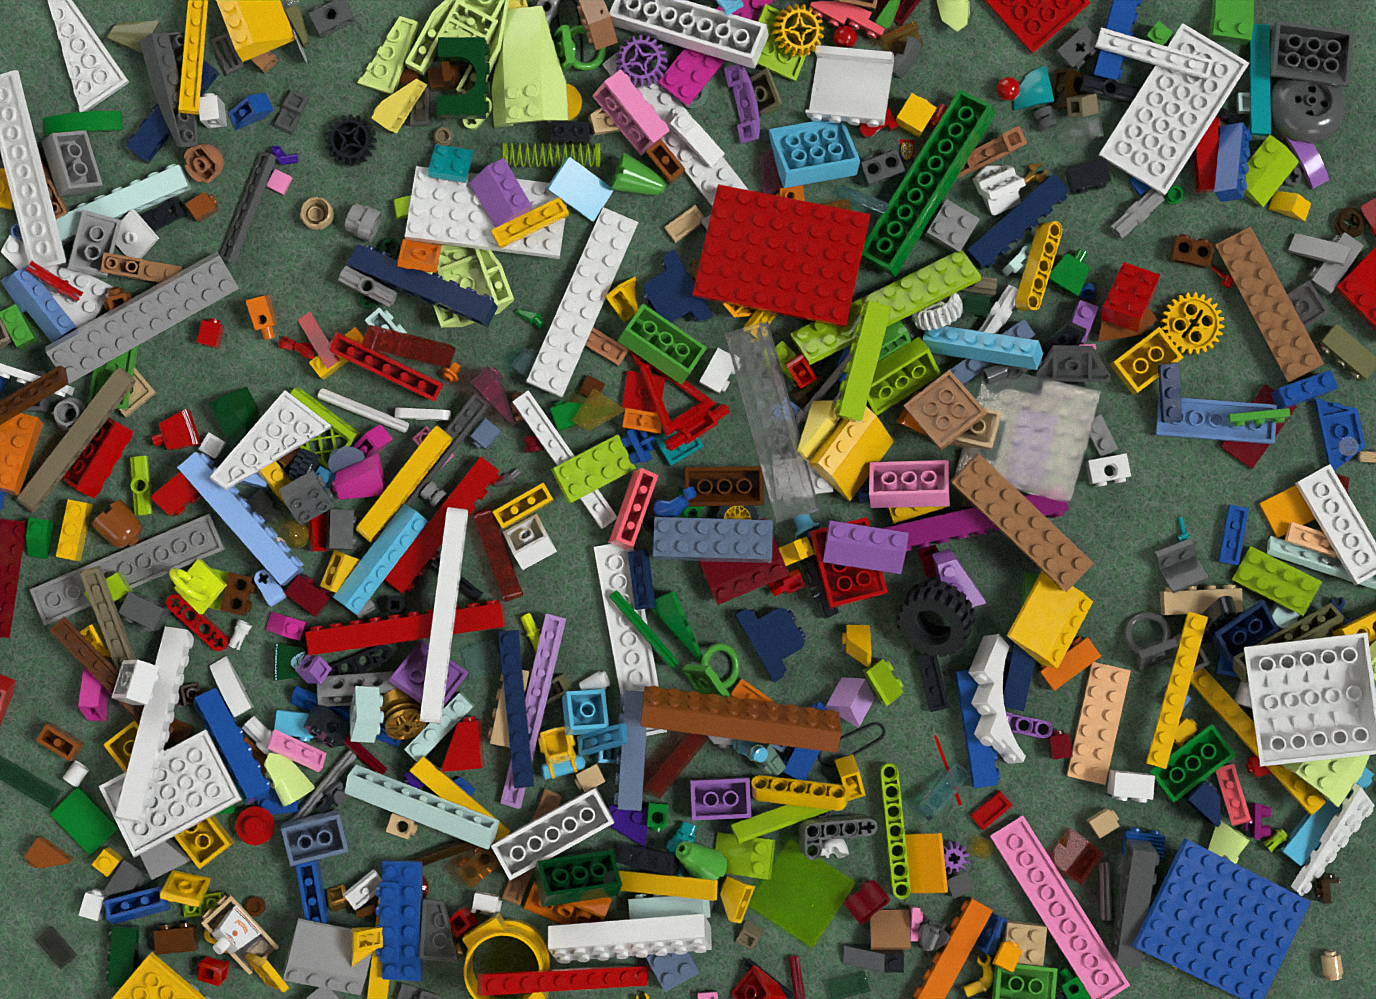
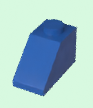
(250, 110)

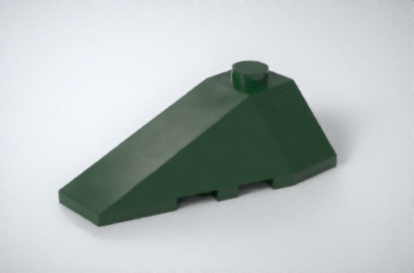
(235, 414)

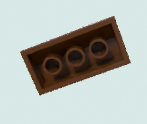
(726, 486)

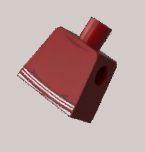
(178, 432)

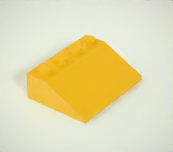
(256, 25)
(848, 452)
(1049, 621)

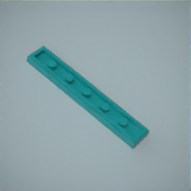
(1260, 81)

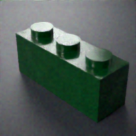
(123, 954)

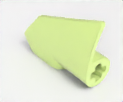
(954, 13)
(286, 778)
(1228, 842)

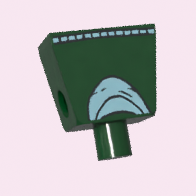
(287, 660)

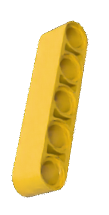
(1038, 266)
(799, 792)

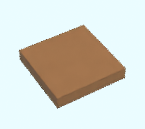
(890, 930)

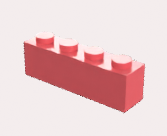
(633, 508)

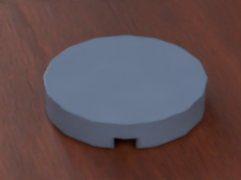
(344, 458)

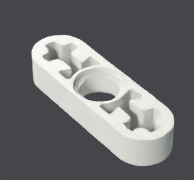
(422, 414)

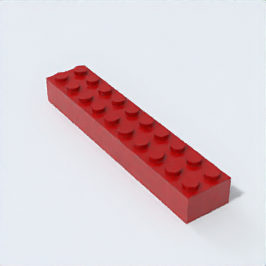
(401, 629)

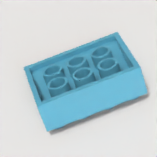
(813, 152)

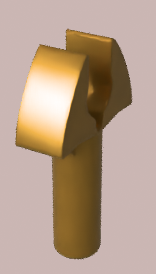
(1032, 167)

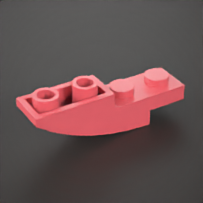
(840, 12)

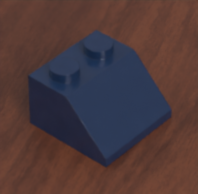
(1205, 801)

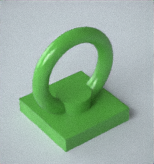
(566, 49)
(705, 679)

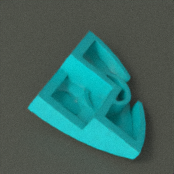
(1034, 90)

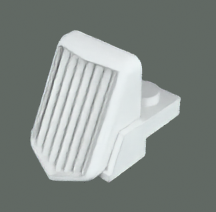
(999, 187)

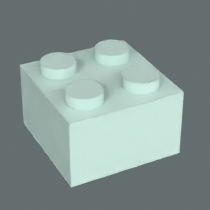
(365, 714)

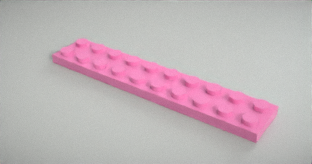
(1059, 910)

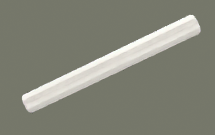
(363, 410)

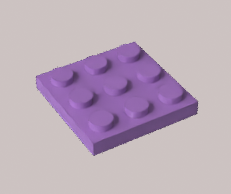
(412, 672)

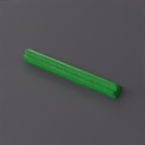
(643, 628)

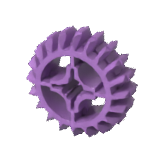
(634, 64)

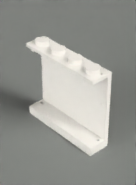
(851, 85)

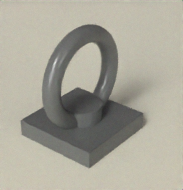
(1156, 651)

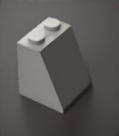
(164, 857)

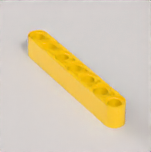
(404, 484)

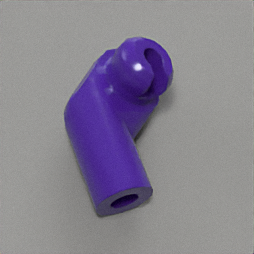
(282, 158)

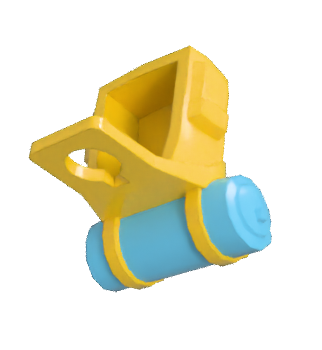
(559, 754)

